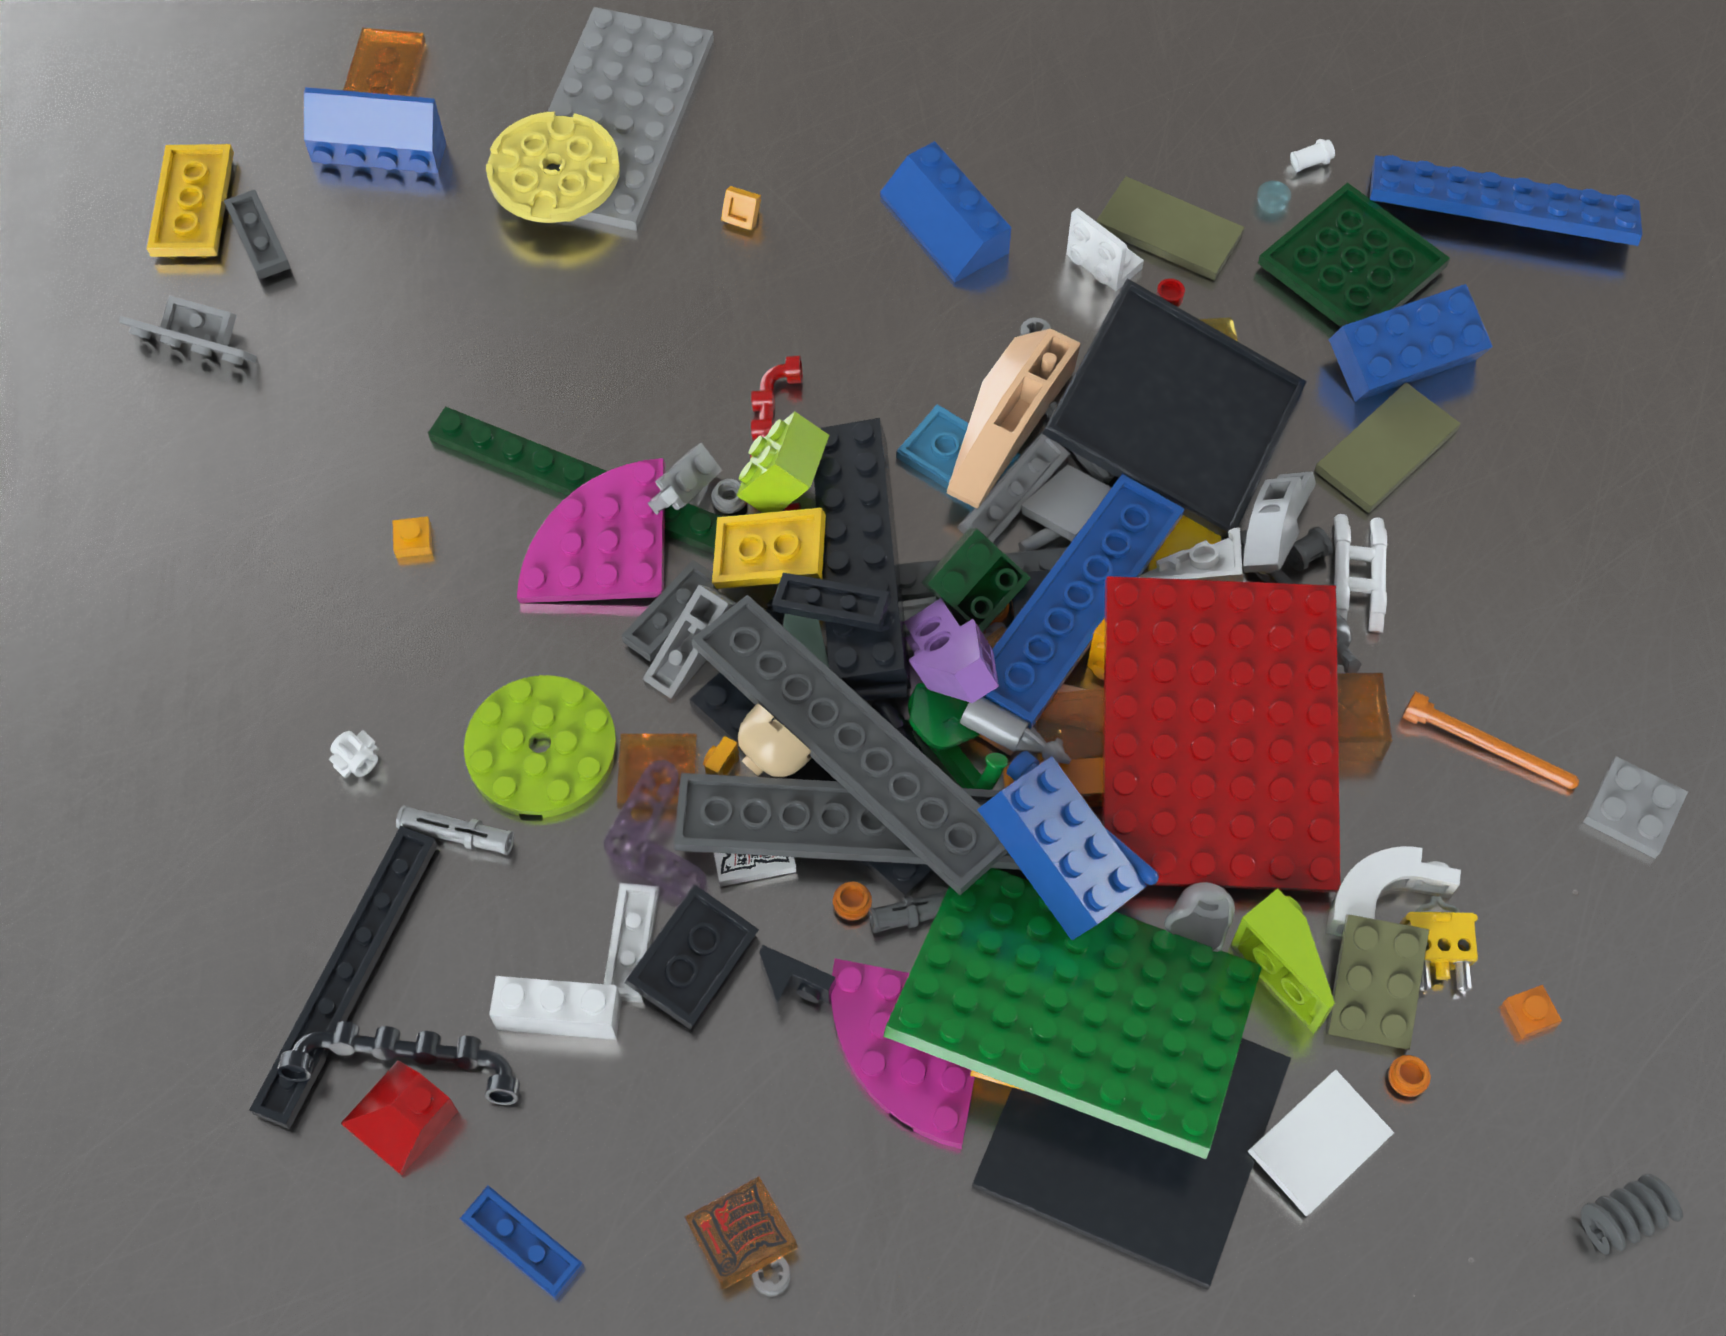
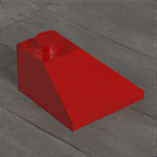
(400, 1116)

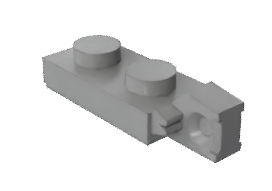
(685, 479)

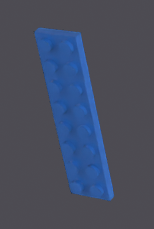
(1506, 200)
(1070, 602)

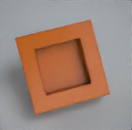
(1532, 1011)

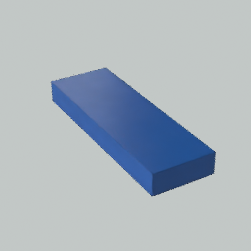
(522, 1242)

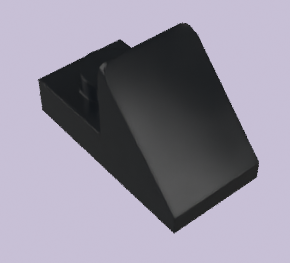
(786, 973)

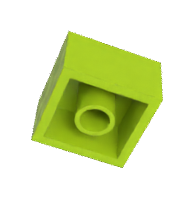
(782, 464)

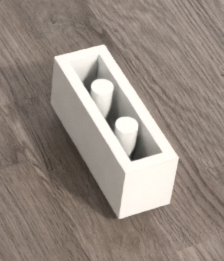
(556, 1007)

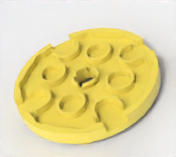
(543, 195)

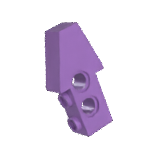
(951, 656)

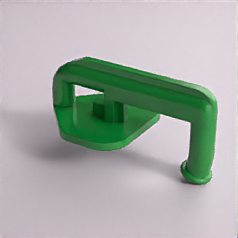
(938, 724)

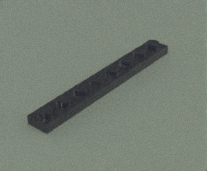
(348, 968)

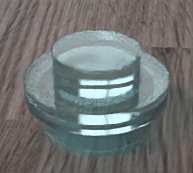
(1273, 196)

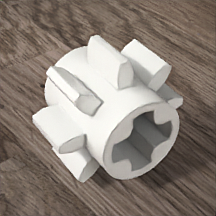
(354, 754)

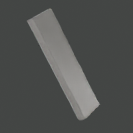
(1015, 487)

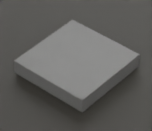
(1066, 501)

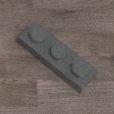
(257, 234)
(656, 622)

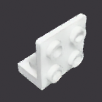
(1100, 251)

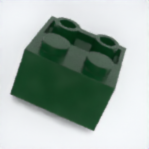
(976, 579)

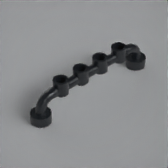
(386, 1045)

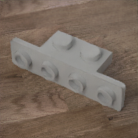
(194, 324)

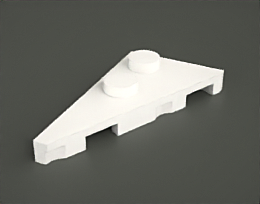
(1204, 561)

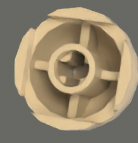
(770, 745)

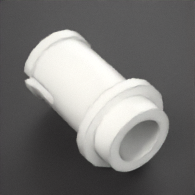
(1315, 154)

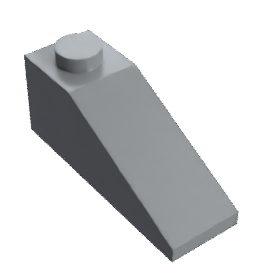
(677, 657)

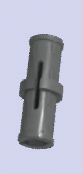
(906, 912)

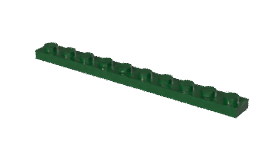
(554, 470)

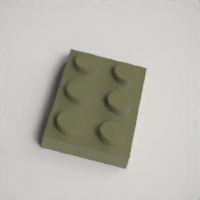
(1377, 981)

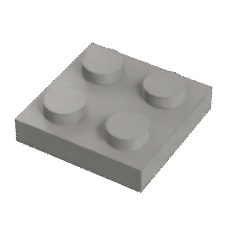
(1635, 807)

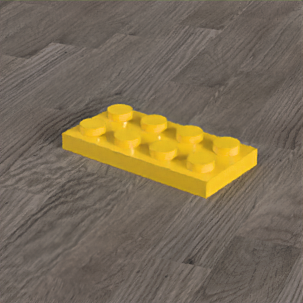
(190, 200)

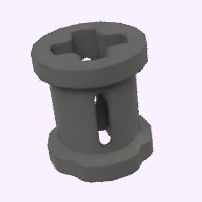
(1309, 548)

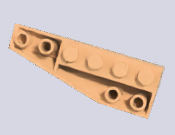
(1009, 409)

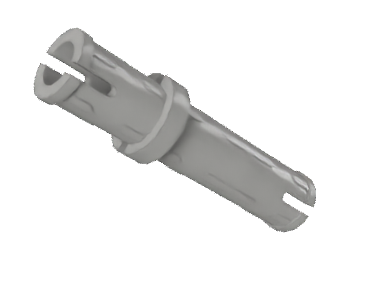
(496, 839)

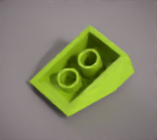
(1283, 945)

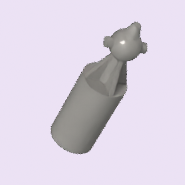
(1009, 730)

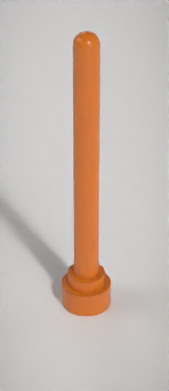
(1422, 710)

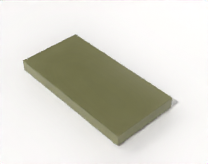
(1170, 228)
(1387, 447)

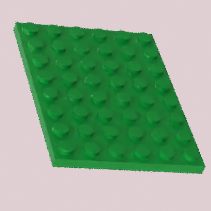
(1102, 1023)

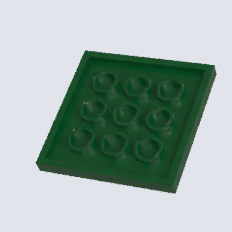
(1353, 258)

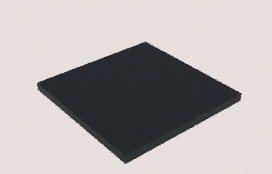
(1176, 408)
(1130, 1187)

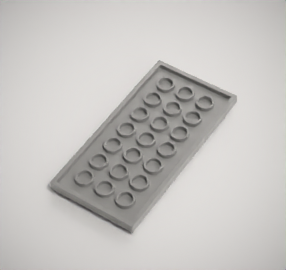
(636, 84)

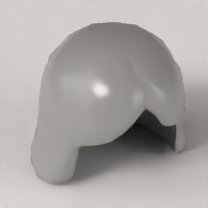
(1213, 906)

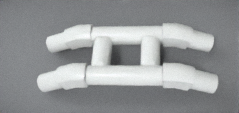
(1375, 555)

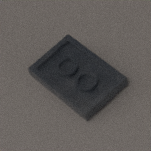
(691, 956)

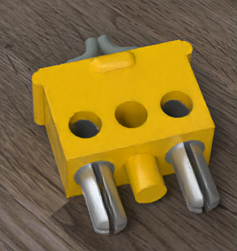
(1448, 932)

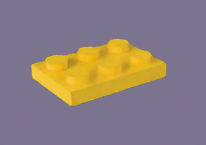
(764, 545)

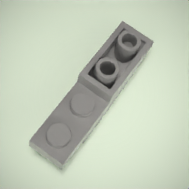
(1274, 521)

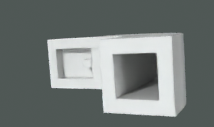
(1384, 873)

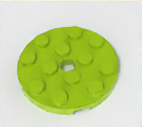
(548, 781)

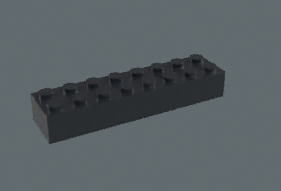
(862, 550)

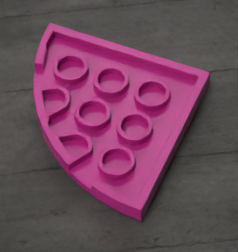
(600, 541)
(903, 1081)

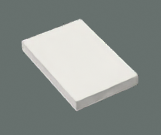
(1320, 1142)

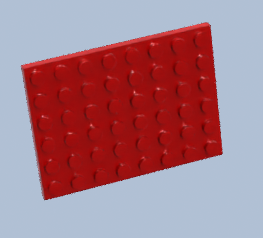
(1223, 731)

